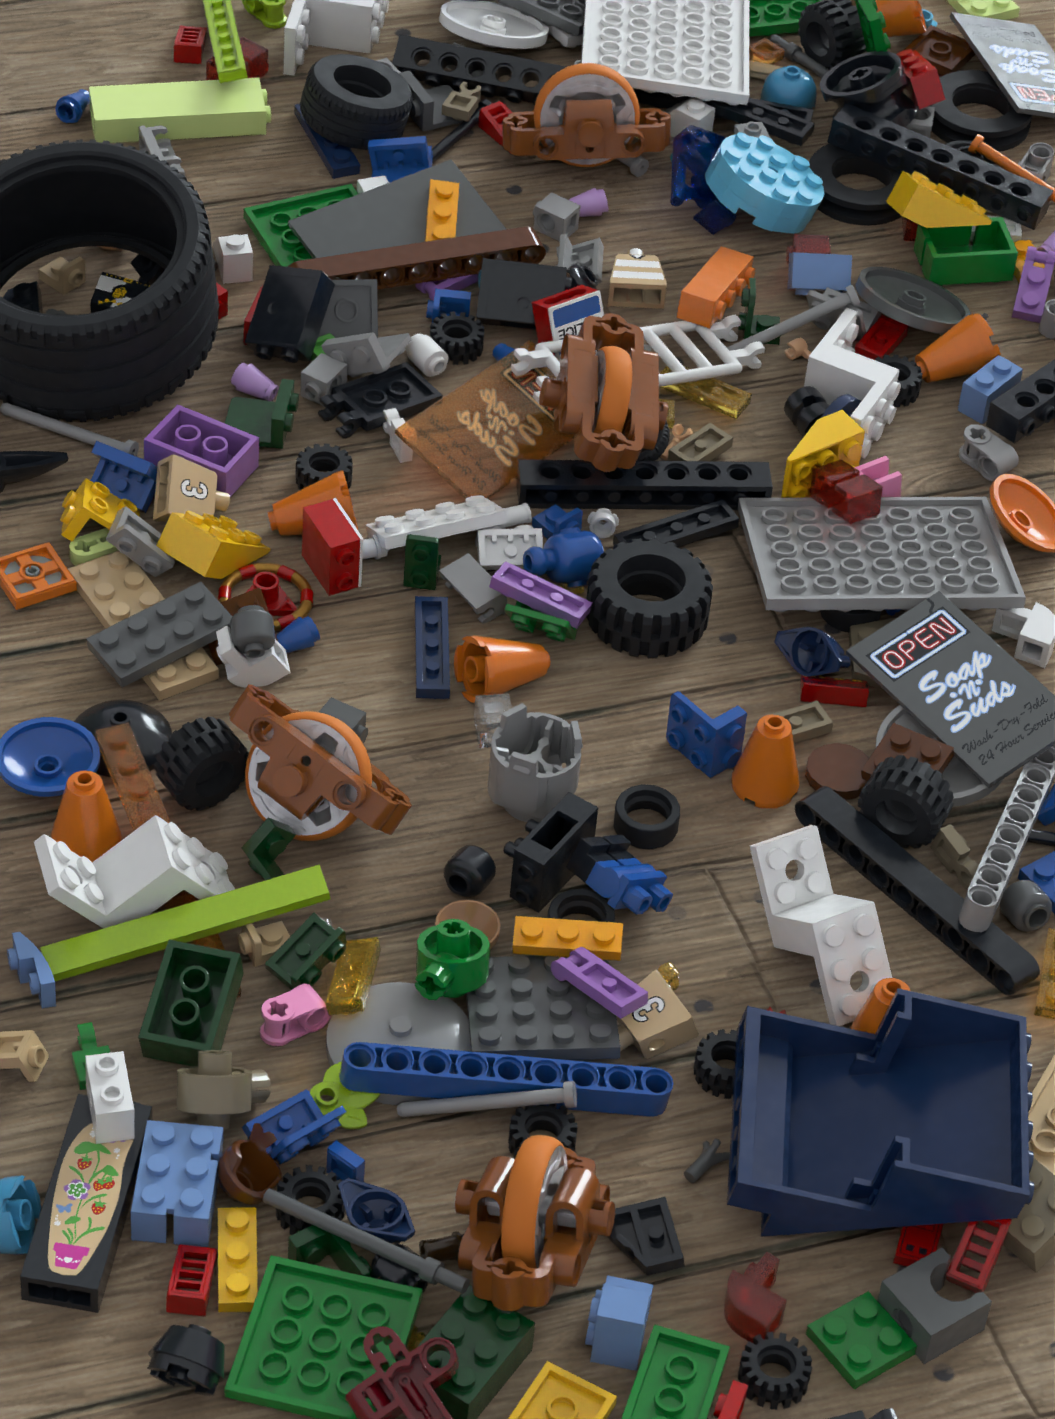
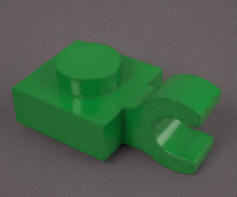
(87, 1046)

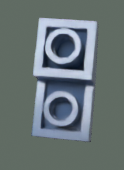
(32, 968)

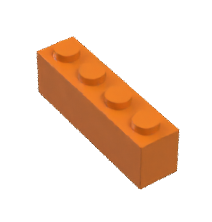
(715, 287)

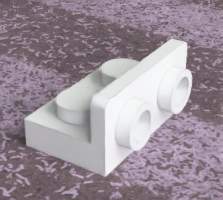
(508, 545)

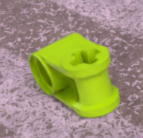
(267, 11)

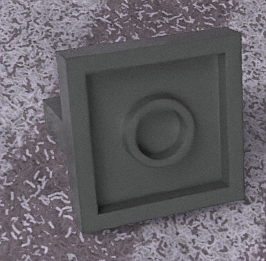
(352, 309)

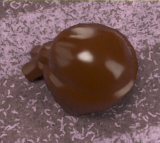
(247, 1168)

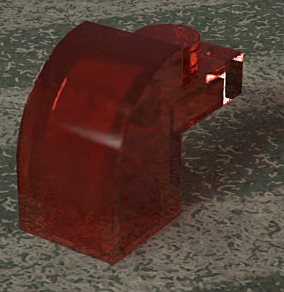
(750, 1304)

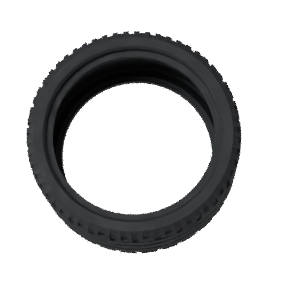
(128, 353)

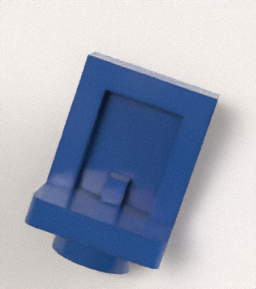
(449, 301)

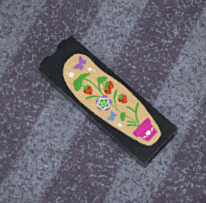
(83, 1214)

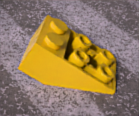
(934, 204)
(827, 441)
(210, 544)

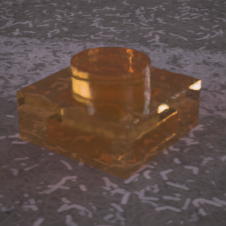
(766, 52)

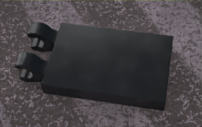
(368, 396)

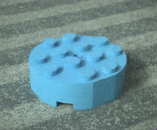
(765, 183)

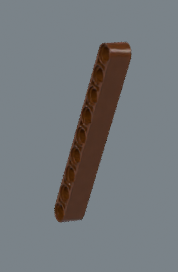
(431, 259)

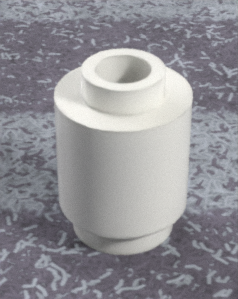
(426, 355)

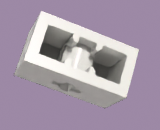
(109, 1097)

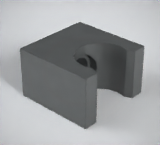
(924, 1315)

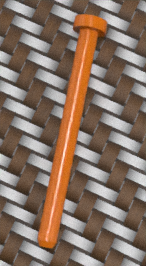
(979, 146)

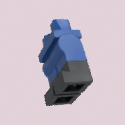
(618, 875)

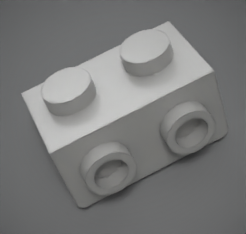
(582, 254)
(138, 542)

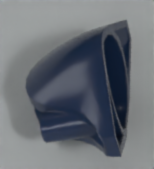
(811, 651)
(376, 1211)

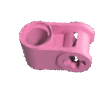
(294, 1012)

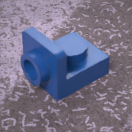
(555, 519)

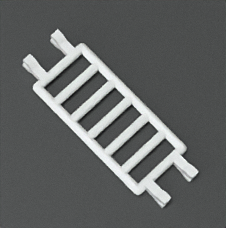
(732, 359)

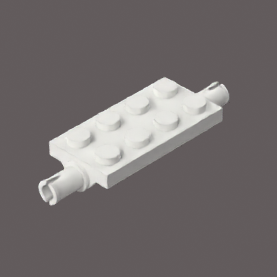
(440, 522)

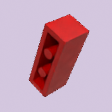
(923, 79)

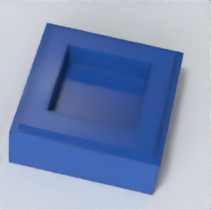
(344, 1162)

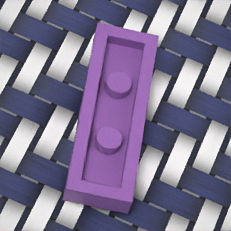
(540, 594)

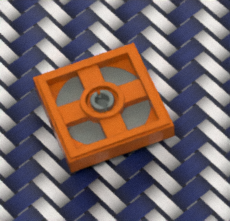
(34, 576)

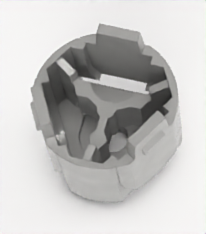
(528, 762)

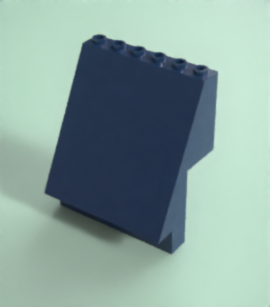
(882, 1124)

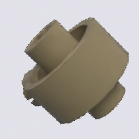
(218, 1089)

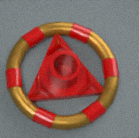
(277, 601)

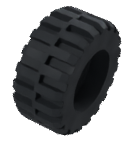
(643, 625)

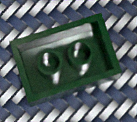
(190, 1002)
(488, 1348)

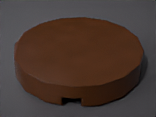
(837, 768)

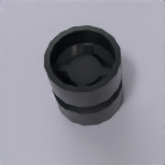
(805, 407)

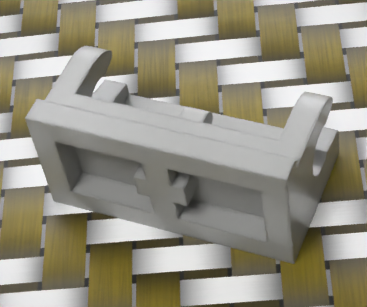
(161, 147)
(473, 585)

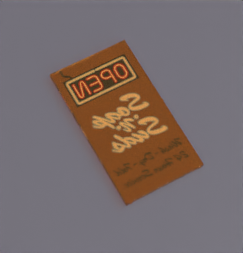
(485, 428)

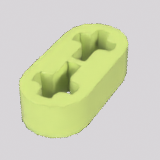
(90, 547)

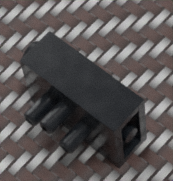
(512, 286)
(289, 313)
(544, 853)

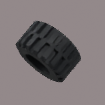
(831, 32)
(202, 763)
(906, 800)

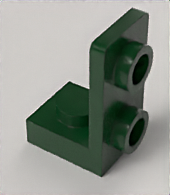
(751, 323)
(421, 562)
(266, 845)
(314, 1244)

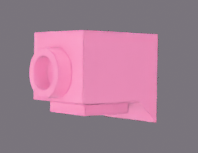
(878, 471)

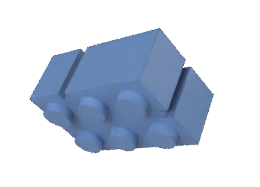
(179, 1179)

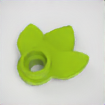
(351, 1100)

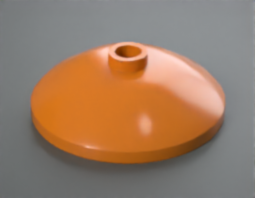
(1024, 512)

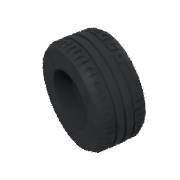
(355, 100)

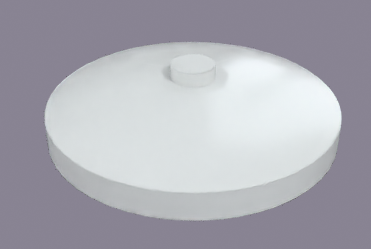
(493, 24)

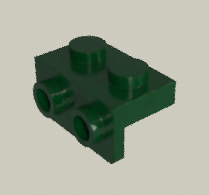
(307, 953)

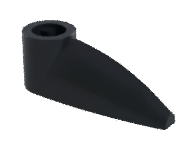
(25, 465)

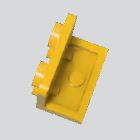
(94, 502)

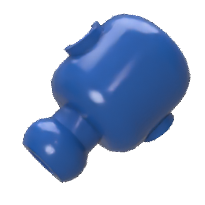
(565, 556)

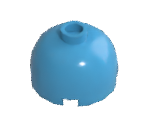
(790, 87)
(18, 1210)

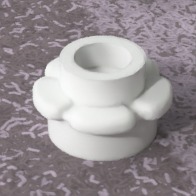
(603, 529)

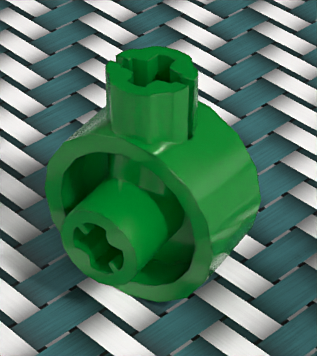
(451, 960)

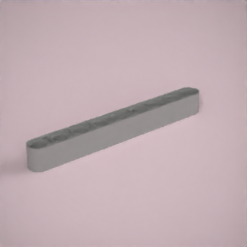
(1007, 842)

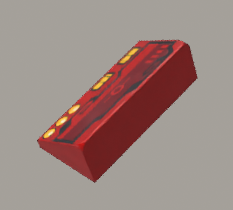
(834, 691)

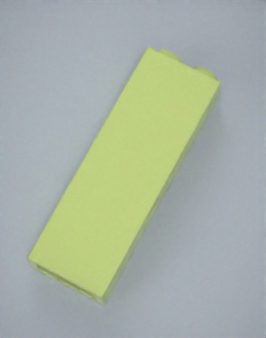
(184, 108)

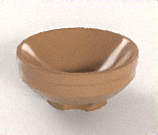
(476, 915)

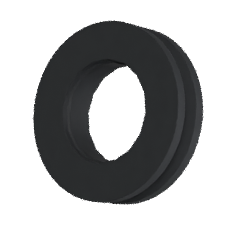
(978, 88)
(849, 204)

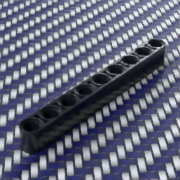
(915, 890)

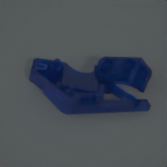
(696, 149)

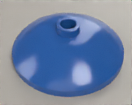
(44, 753)

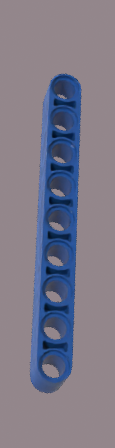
(467, 1073)

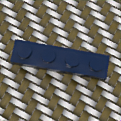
(337, 158)
(432, 647)

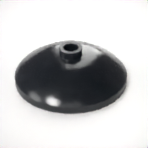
(147, 725)

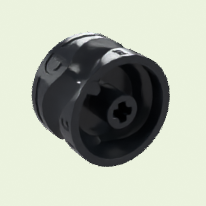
(872, 84)

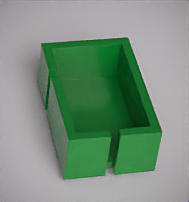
(951, 260)

